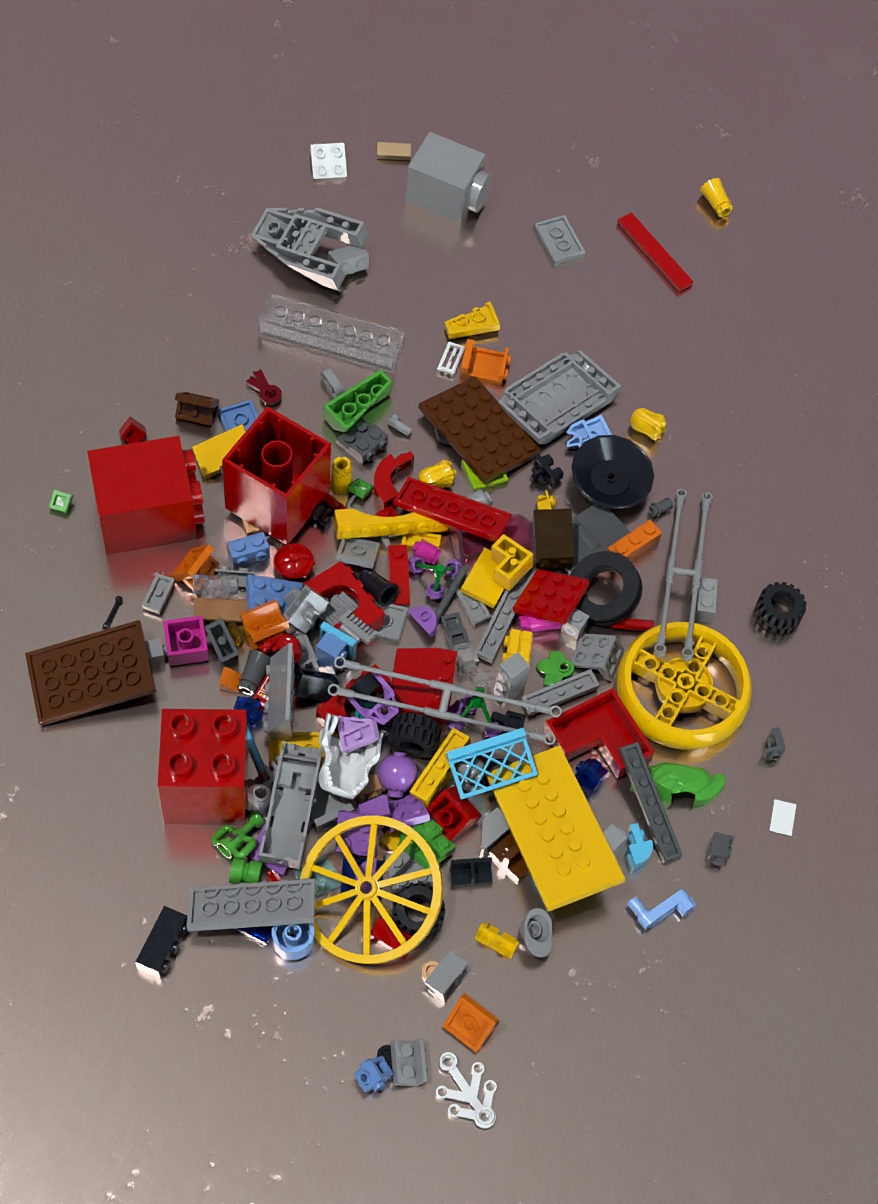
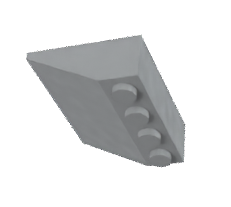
(281, 694)

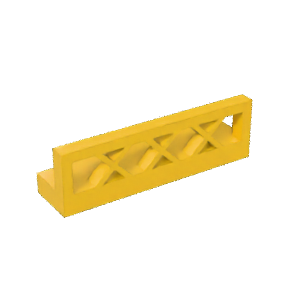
(438, 770)

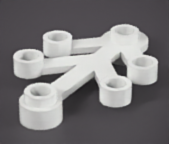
(468, 1093)

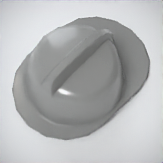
(537, 932)

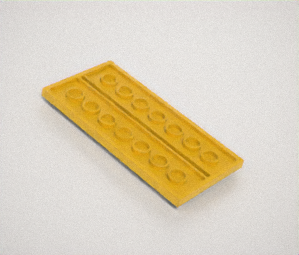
(556, 831)

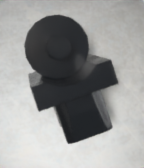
(543, 472)

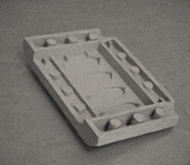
(558, 395)

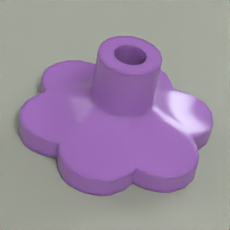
(456, 707)

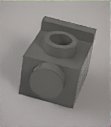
(720, 848)

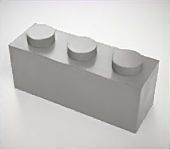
(511, 677)

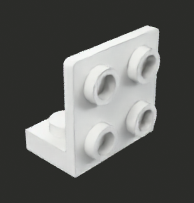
(328, 160)

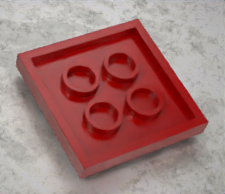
(551, 596)

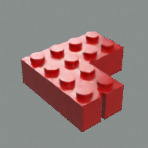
(599, 723)

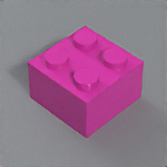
(185, 640)

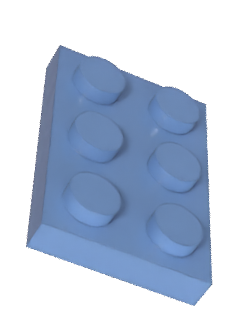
(265, 589)

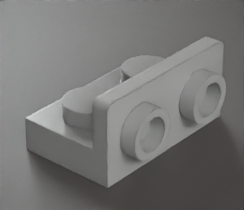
(408, 1062)

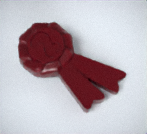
(268, 393)

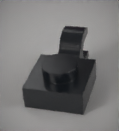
(511, 719)

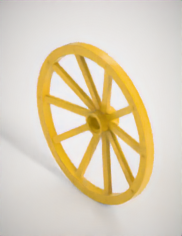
(434, 870)

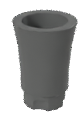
(253, 672)

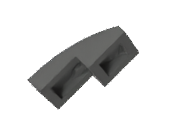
(454, 629)

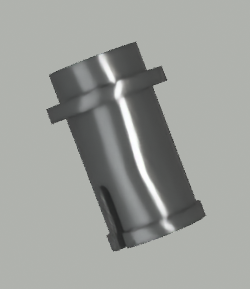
(657, 508)

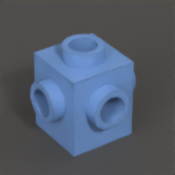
(373, 1074)

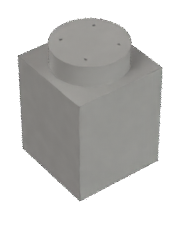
(447, 178)

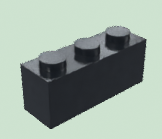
(162, 942)

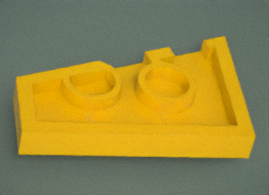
(477, 322)

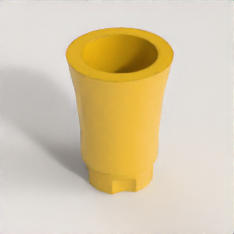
(717, 197)
(341, 476)

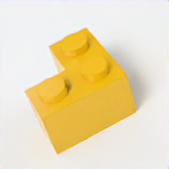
(513, 562)

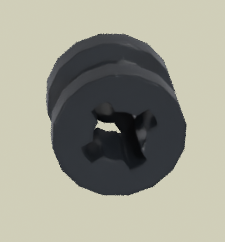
(321, 514)

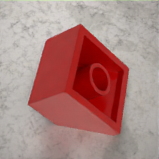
(453, 814)

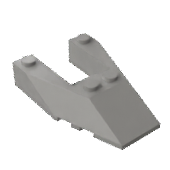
(297, 234)

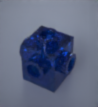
(253, 709)
(590, 774)

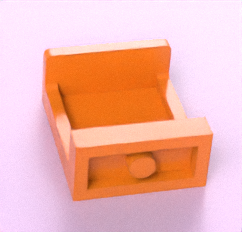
(485, 364)

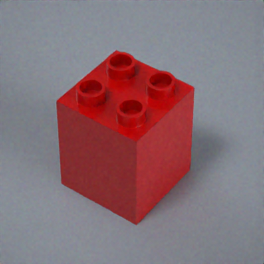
(276, 475)
(146, 494)
(203, 766)

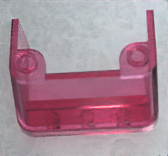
(468, 544)

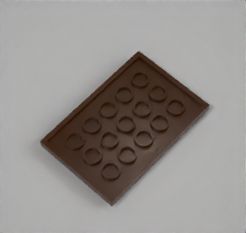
(479, 429)
(90, 672)

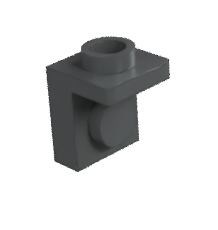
(775, 744)

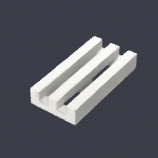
(447, 370)

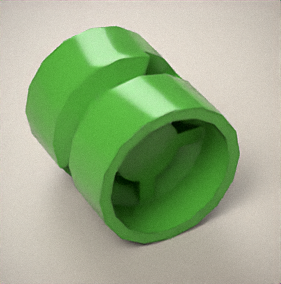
(245, 872)

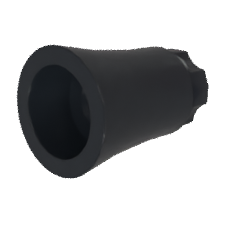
(380, 588)

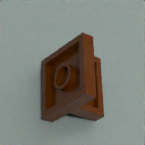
(195, 407)
(509, 857)

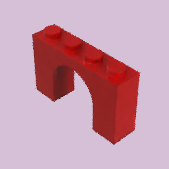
(340, 579)

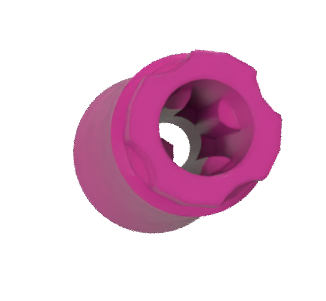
(536, 625)

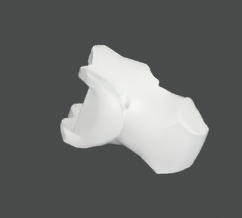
(343, 772)

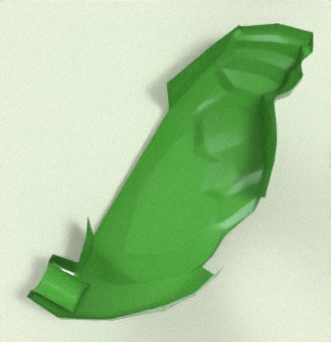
(679, 778)

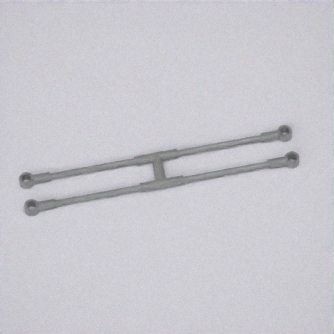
(706, 500)
(447, 689)

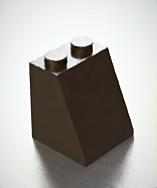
(553, 538)

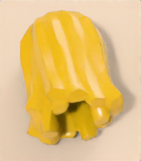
(648, 423)
(438, 475)

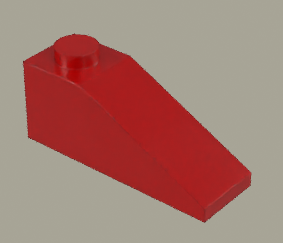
(399, 572)

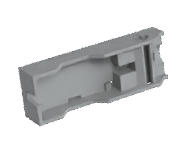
(290, 807)

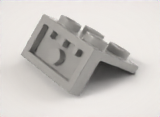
(599, 653)

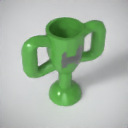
(235, 839)

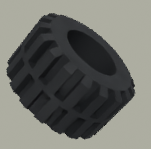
(784, 595)
(414, 735)
(411, 892)

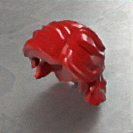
(274, 644)

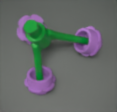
(435, 589)
(470, 706)

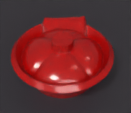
(294, 561)

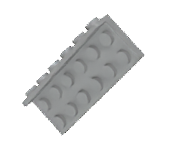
(252, 904)

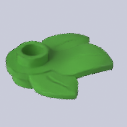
(552, 668)

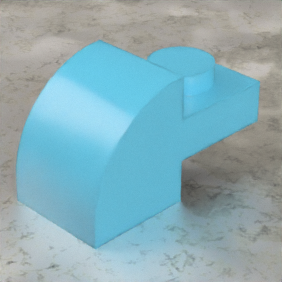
(639, 850)

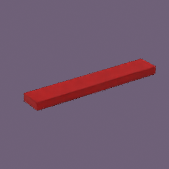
(655, 252)

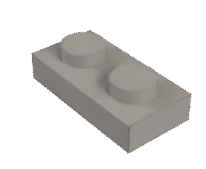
(158, 593)

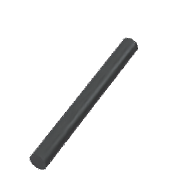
(451, 590)

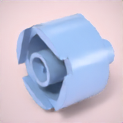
(289, 947)

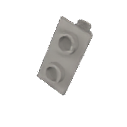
(243, 572)

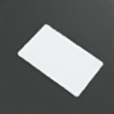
(782, 817)

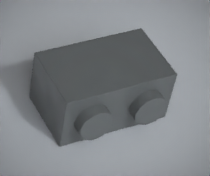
(221, 639)

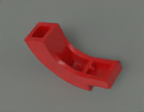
(386, 470)

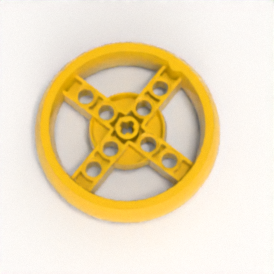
(660, 728)

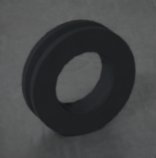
(628, 598)

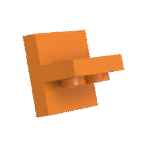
(195, 562)
(263, 623)
(470, 1022)

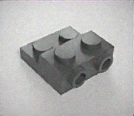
(363, 441)

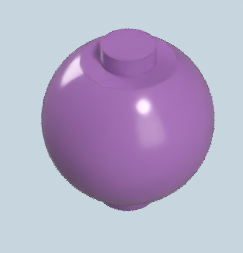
(397, 774)

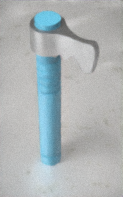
(262, 777)

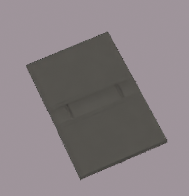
(594, 532)

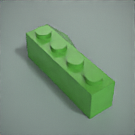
(352, 404)

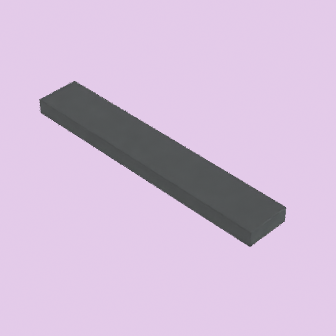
(650, 802)

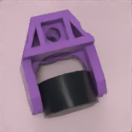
(367, 685)

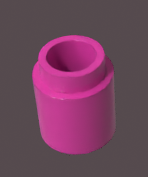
(426, 551)

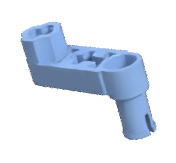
(647, 918)

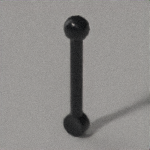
(118, 599)

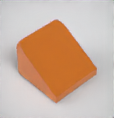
(229, 680)

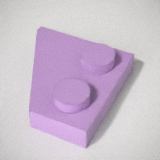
(356, 732)

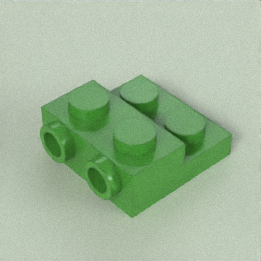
(433, 835)

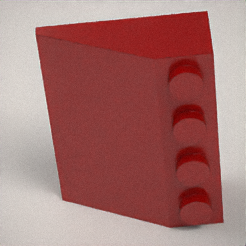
(424, 664)

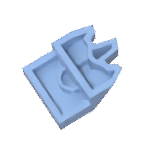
(586, 430)

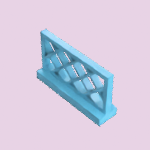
(487, 746)

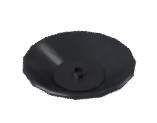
(614, 458)

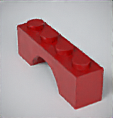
(337, 703)

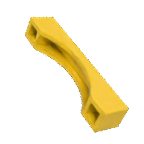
(355, 524)

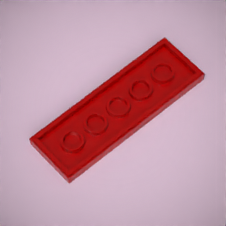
(452, 509)

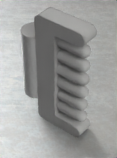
(352, 629)

